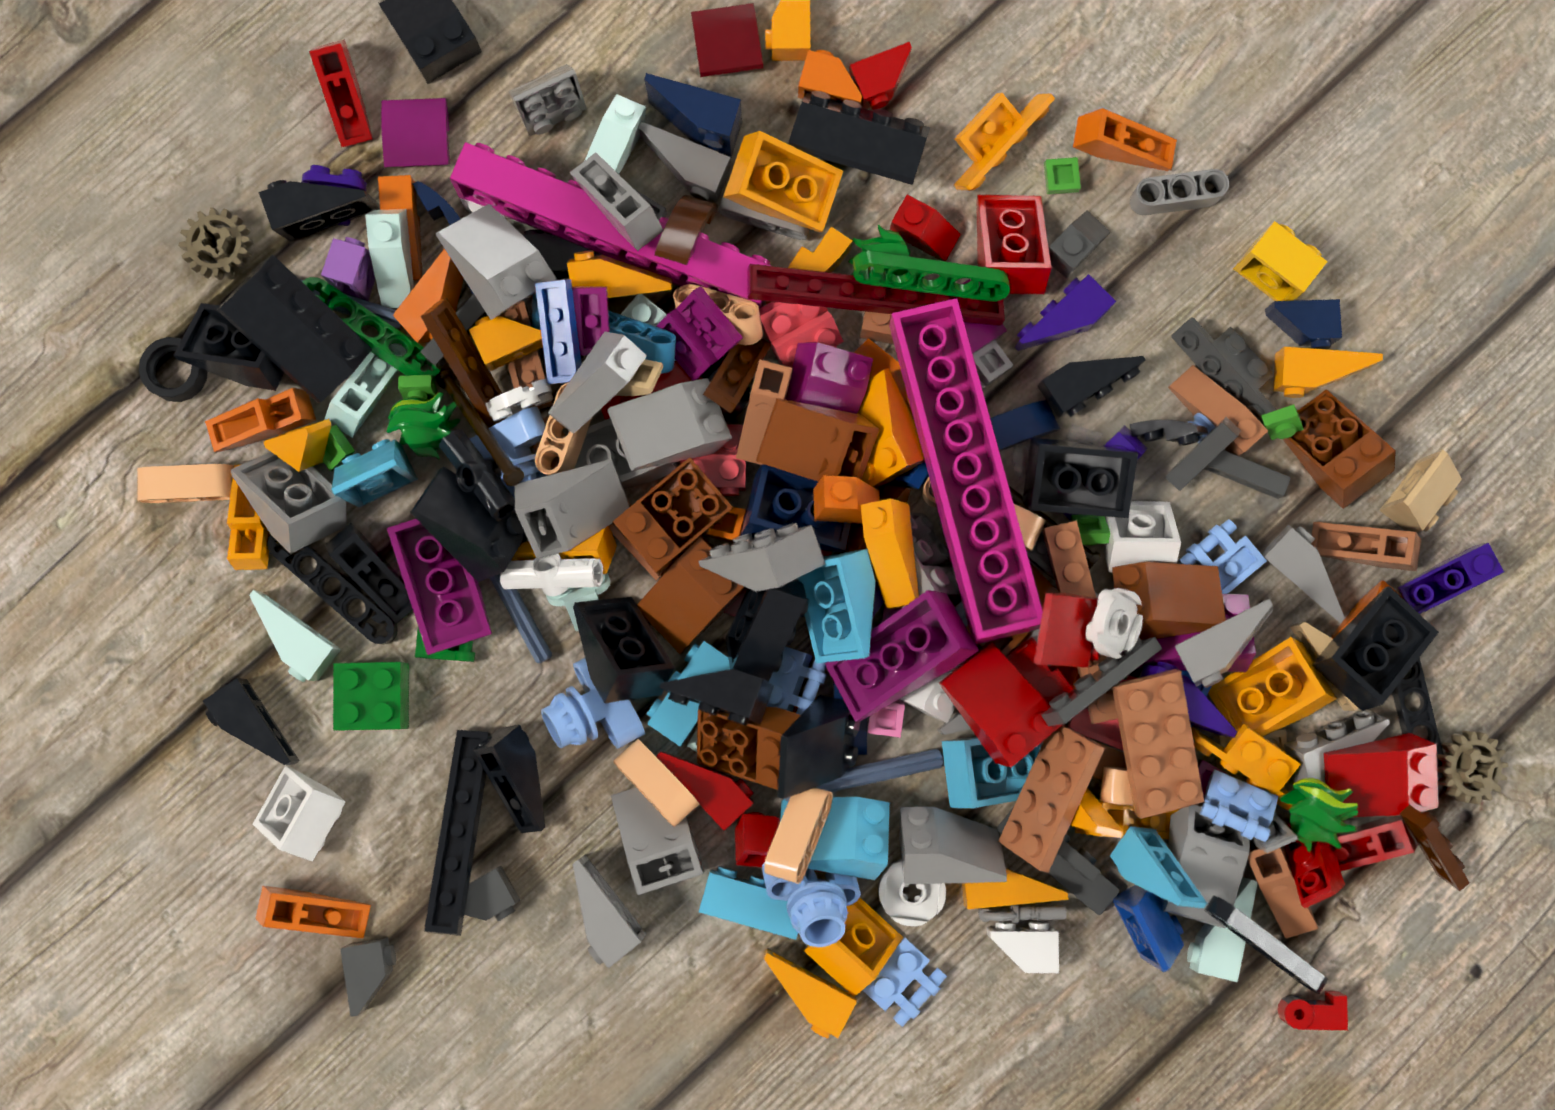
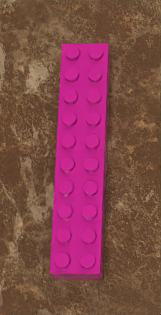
(569, 213)
(966, 471)

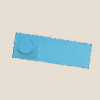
(1150, 864)

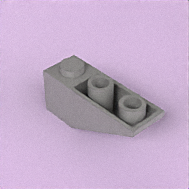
(1310, 747)

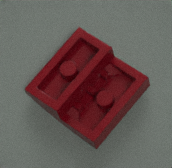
(727, 40)

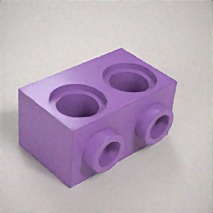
(349, 268)

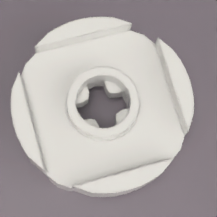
(519, 399)
(1115, 622)
(897, 903)

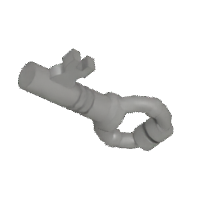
(1016, 913)

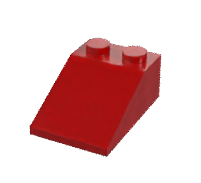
(1014, 240)
(1063, 631)
(998, 705)
(1386, 775)

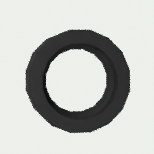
(147, 371)

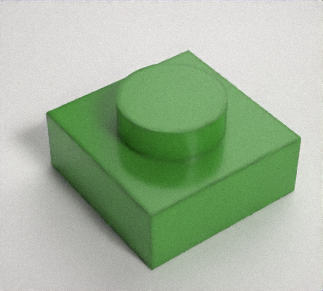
(1062, 175)
(417, 387)
(1282, 422)
(336, 448)
(1092, 529)

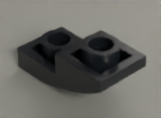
(1175, 431)

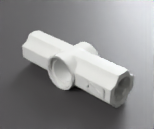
(552, 574)

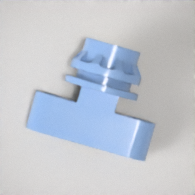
(515, 437)
(574, 716)
(815, 904)

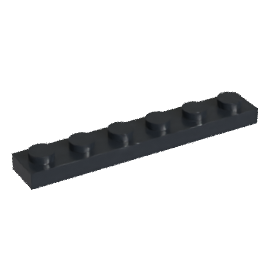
(457, 837)

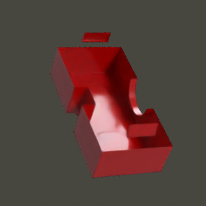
(1046, 682)

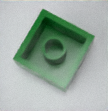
(370, 696)

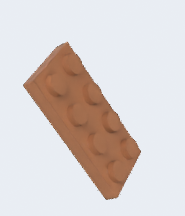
(1158, 743)
(1051, 796)

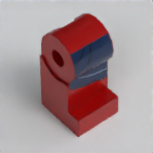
(1315, 1014)

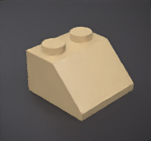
(1423, 493)

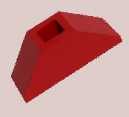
(1314, 872)

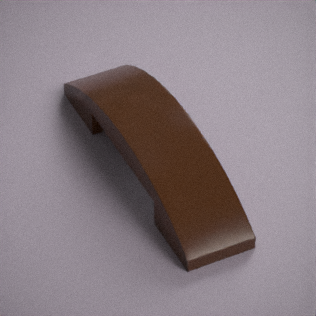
(684, 228)

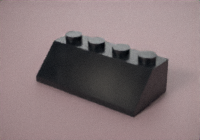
(859, 137)
(294, 329)

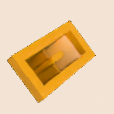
(301, 446)

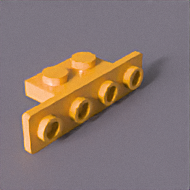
(994, 132)
(1253, 756)

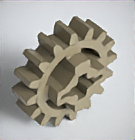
(230, 242)
(1470, 766)

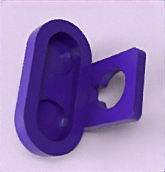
(348, 179)

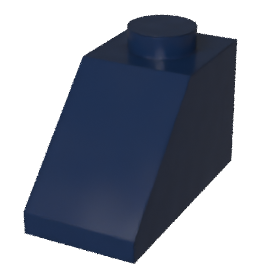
(1308, 321)

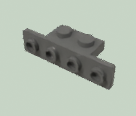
(1228, 364)
(1079, 875)

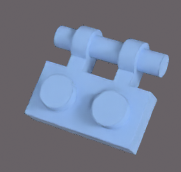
(1234, 564)
(790, 678)
(1239, 806)
(899, 971)

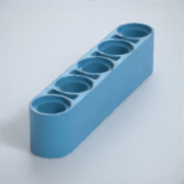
(653, 341)

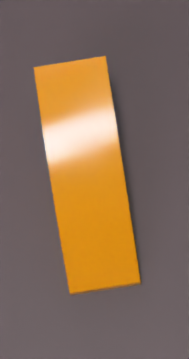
(826, 256)
(247, 535)

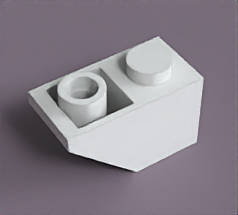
(1031, 948)

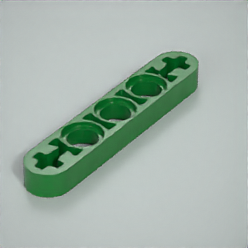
(985, 282)
(387, 333)

